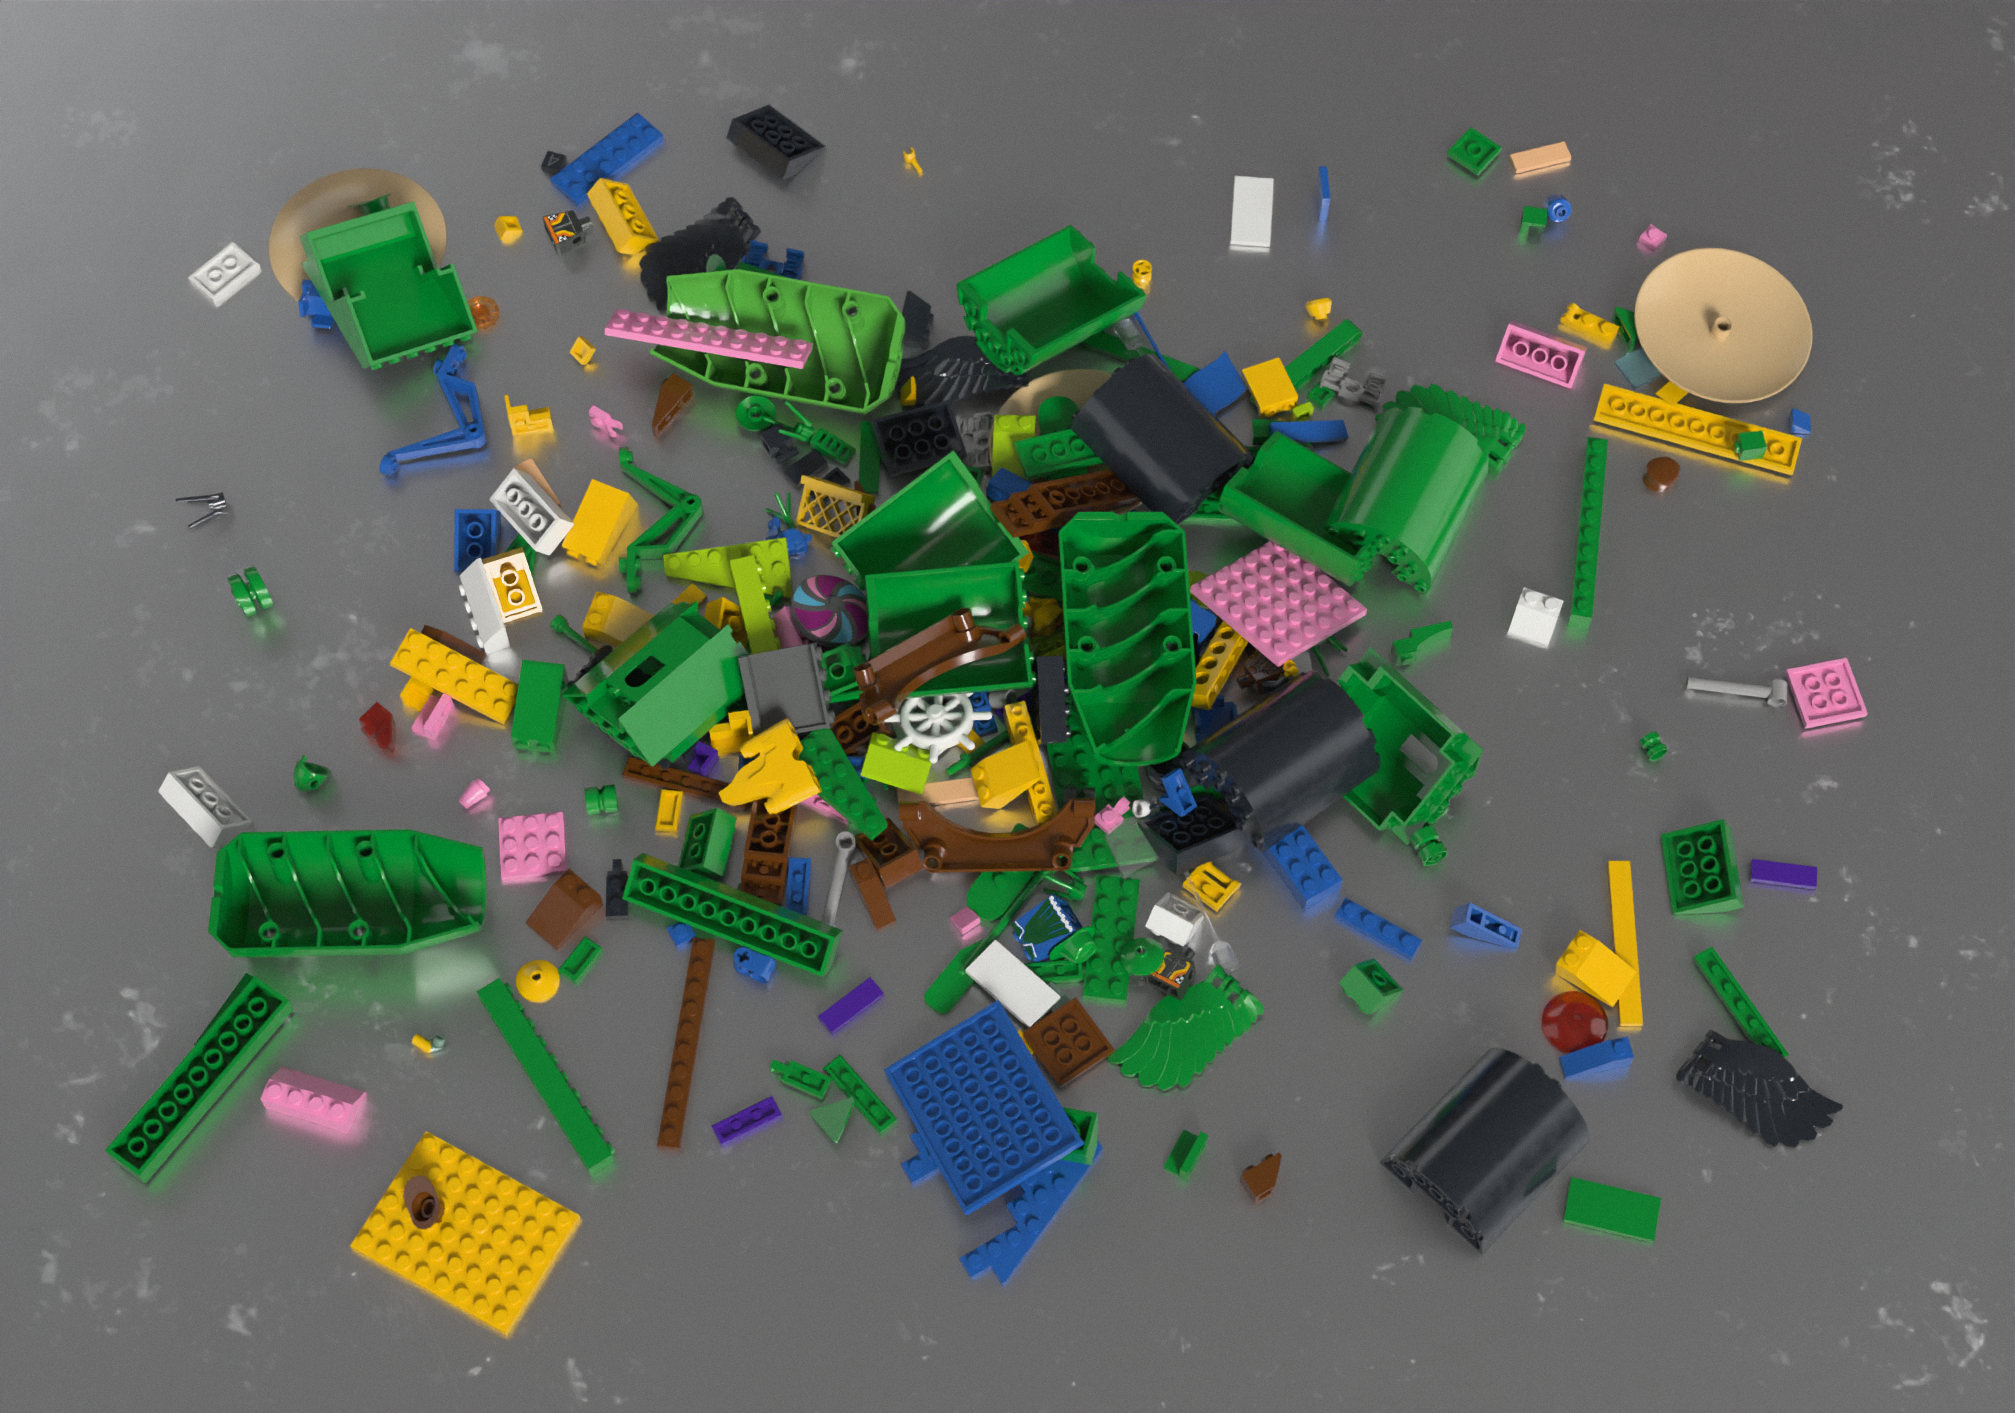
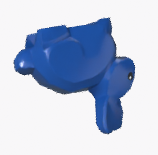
(796, 539)

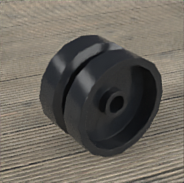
(1157, 771)

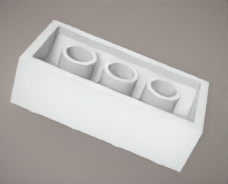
(483, 608)
(204, 806)

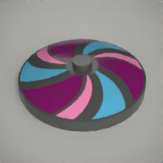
(829, 611)

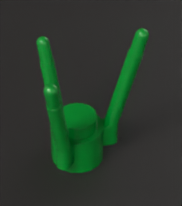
(801, 431)
(1334, 643)
(1075, 889)

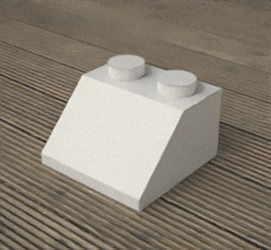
(1535, 617)
(1174, 919)

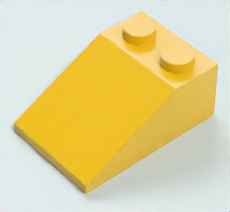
(512, 584)
(613, 619)
(1005, 775)
(1595, 968)

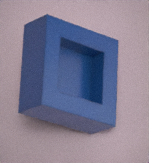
(681, 934)

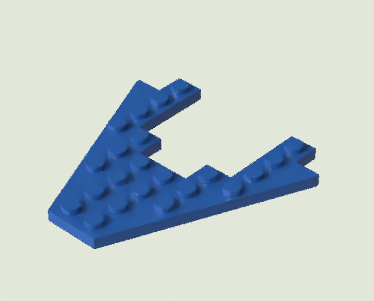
(1032, 1211)

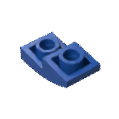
(981, 703)

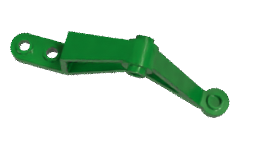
(684, 505)

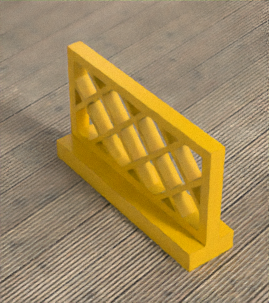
(834, 491)

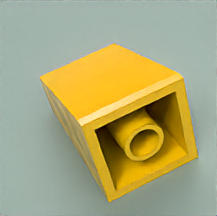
(599, 523)

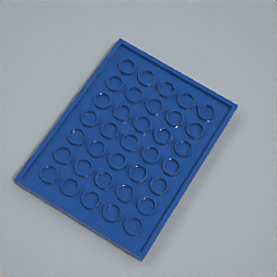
(983, 1107)

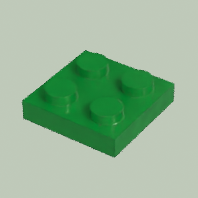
(1474, 151)

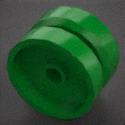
(251, 590)

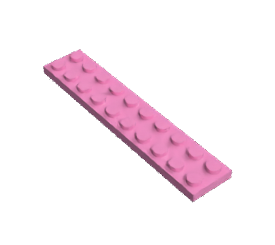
(709, 338)

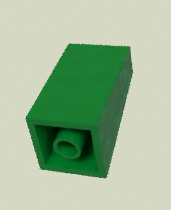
(539, 705)

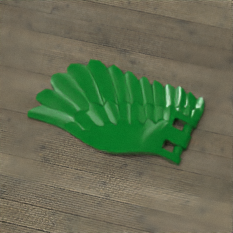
(1483, 423)
(1186, 1034)

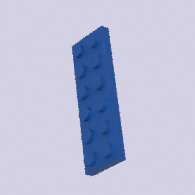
(607, 158)

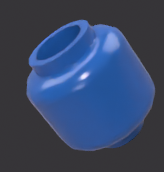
(1558, 208)

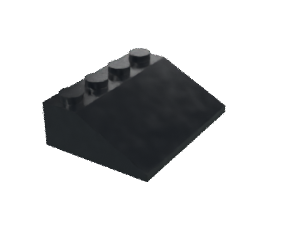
(774, 141)
(917, 437)
(1048, 701)
(1193, 838)

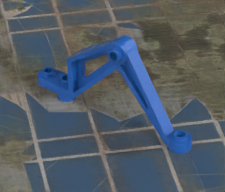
(467, 436)

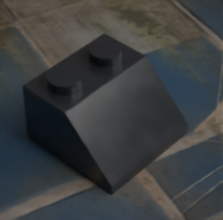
(917, 321)

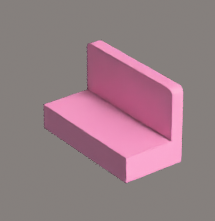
(433, 716)

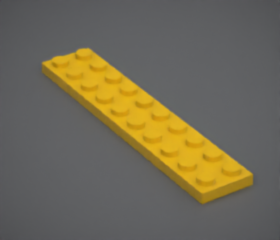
(1692, 427)

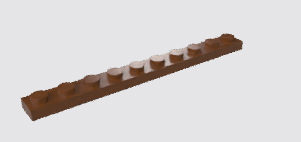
(686, 1044)

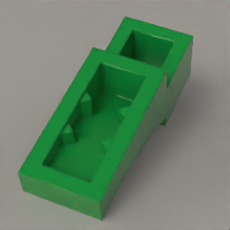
(1406, 650)

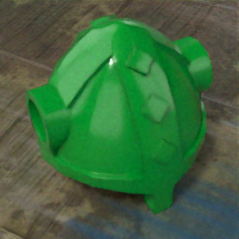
(309, 775)

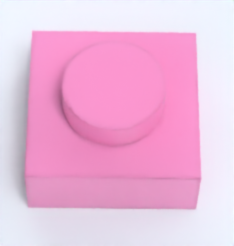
(1652, 237)

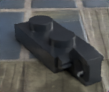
(615, 886)

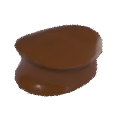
(1661, 473)

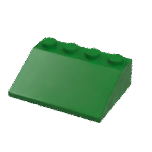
(1702, 869)

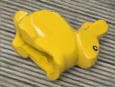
(1046, 616)

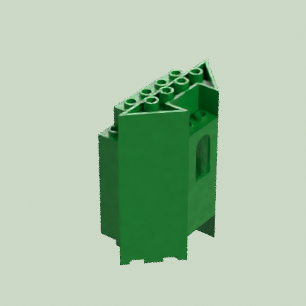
(680, 700)
(1401, 793)

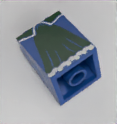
(1045, 927)

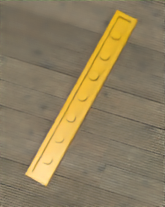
(1625, 939)

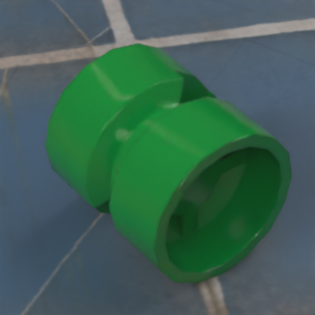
(601, 799)
(1429, 848)

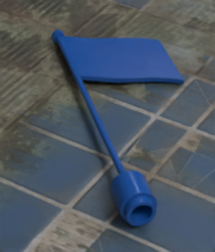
(1214, 384)

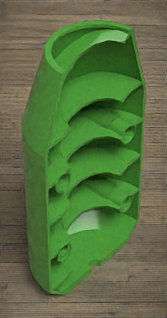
(851, 357)

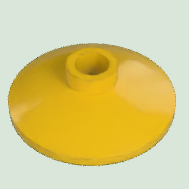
(537, 989)

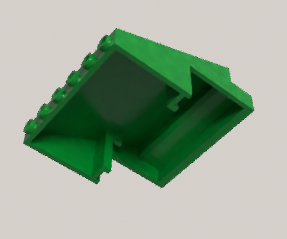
(387, 286)

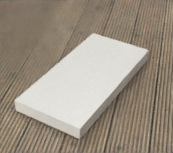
(1252, 211)
(1012, 984)

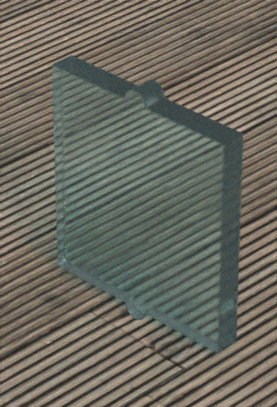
(1637, 368)

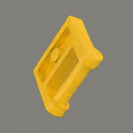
(1208, 890)

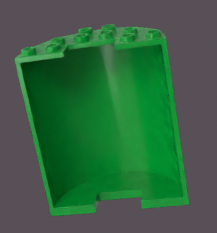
(1044, 301)
(1410, 492)
(1288, 501)
(929, 525)
(913, 600)

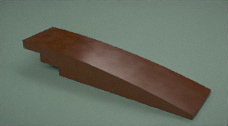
(1058, 501)
(768, 852)

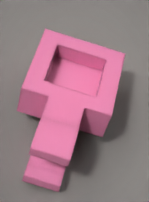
(602, 419)
(1109, 816)

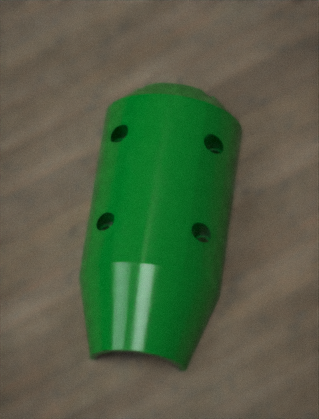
(1128, 633)
(345, 893)

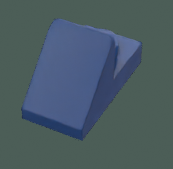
(1178, 793)

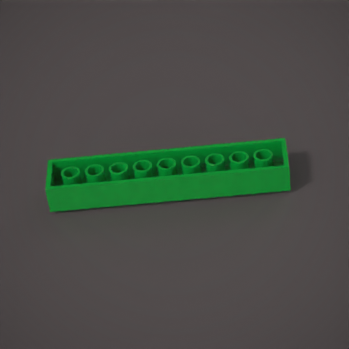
(732, 914)
(199, 1080)

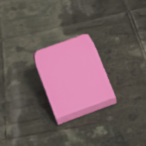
(965, 920)

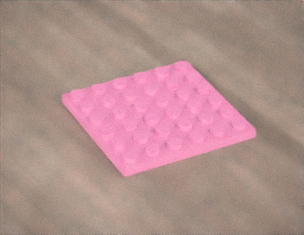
(1278, 602)

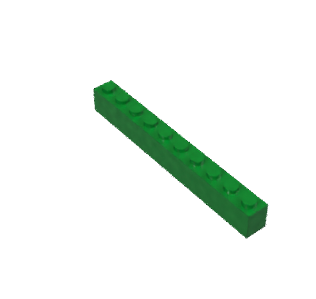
(1587, 533)
(546, 1077)

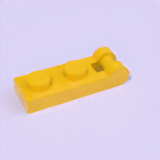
(1589, 324)

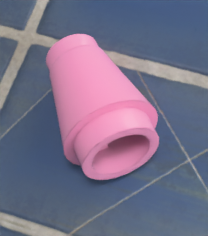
(475, 792)

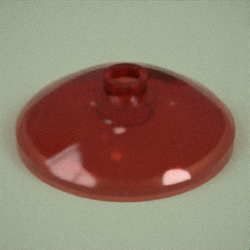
(1571, 1034)

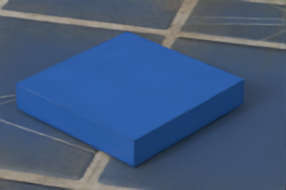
(1323, 193)

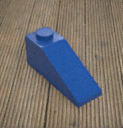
(1485, 926)
(1597, 1058)

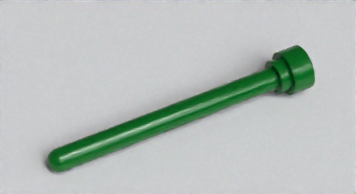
(560, 624)

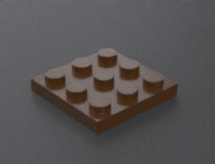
(1067, 1042)

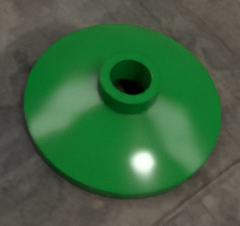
(752, 407)
(1143, 963)

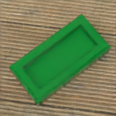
(580, 960)

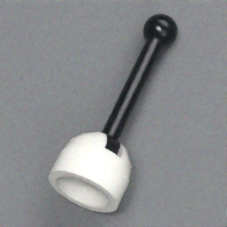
(1142, 807)

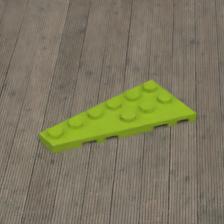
(713, 564)

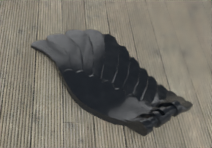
(690, 248)
(955, 372)

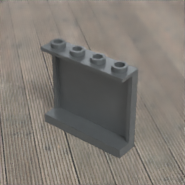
(787, 686)

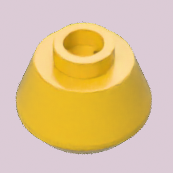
(1319, 307)

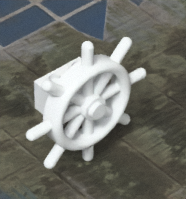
(941, 724)

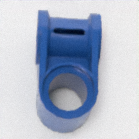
(756, 966)

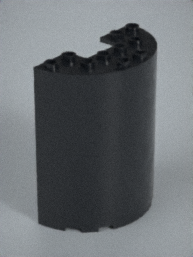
(1159, 438)
(1286, 757)
(1490, 1145)

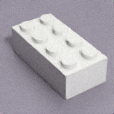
(531, 511)

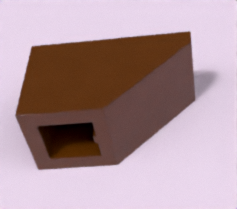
(1262, 1178)

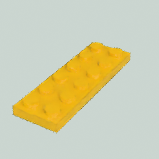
(456, 676)

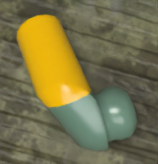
(431, 1045)

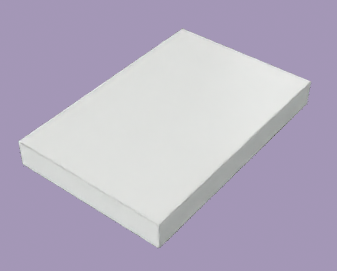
(223, 272)

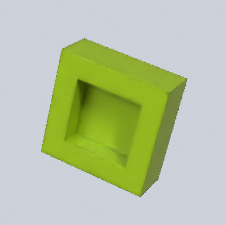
(1302, 412)

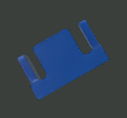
(313, 305)
(1208, 721)

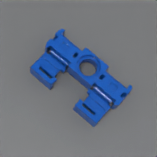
(790, 268)

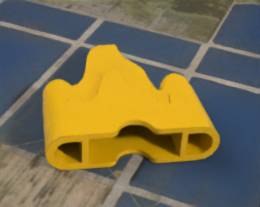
(775, 771)

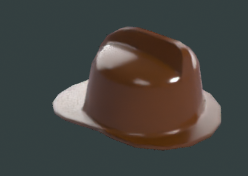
(423, 1202)

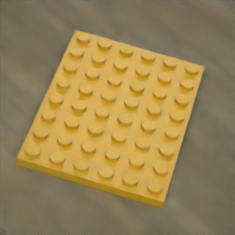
(490, 1240)

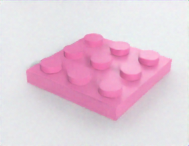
(1826, 693)
(532, 846)

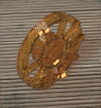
(481, 312)

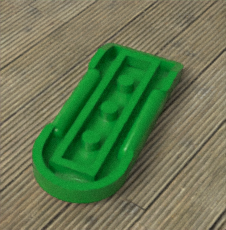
(1055, 416)
(996, 891)

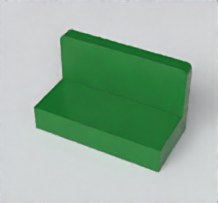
(1186, 1154)

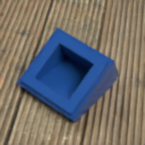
(1799, 422)

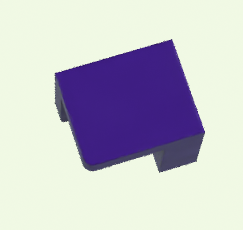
(704, 761)

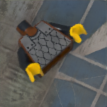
(1264, 674)

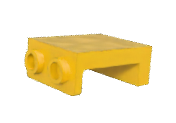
(1270, 387)

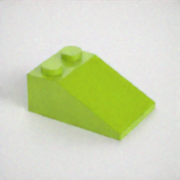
(1007, 431)

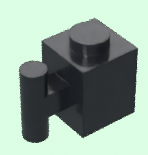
(778, 445)

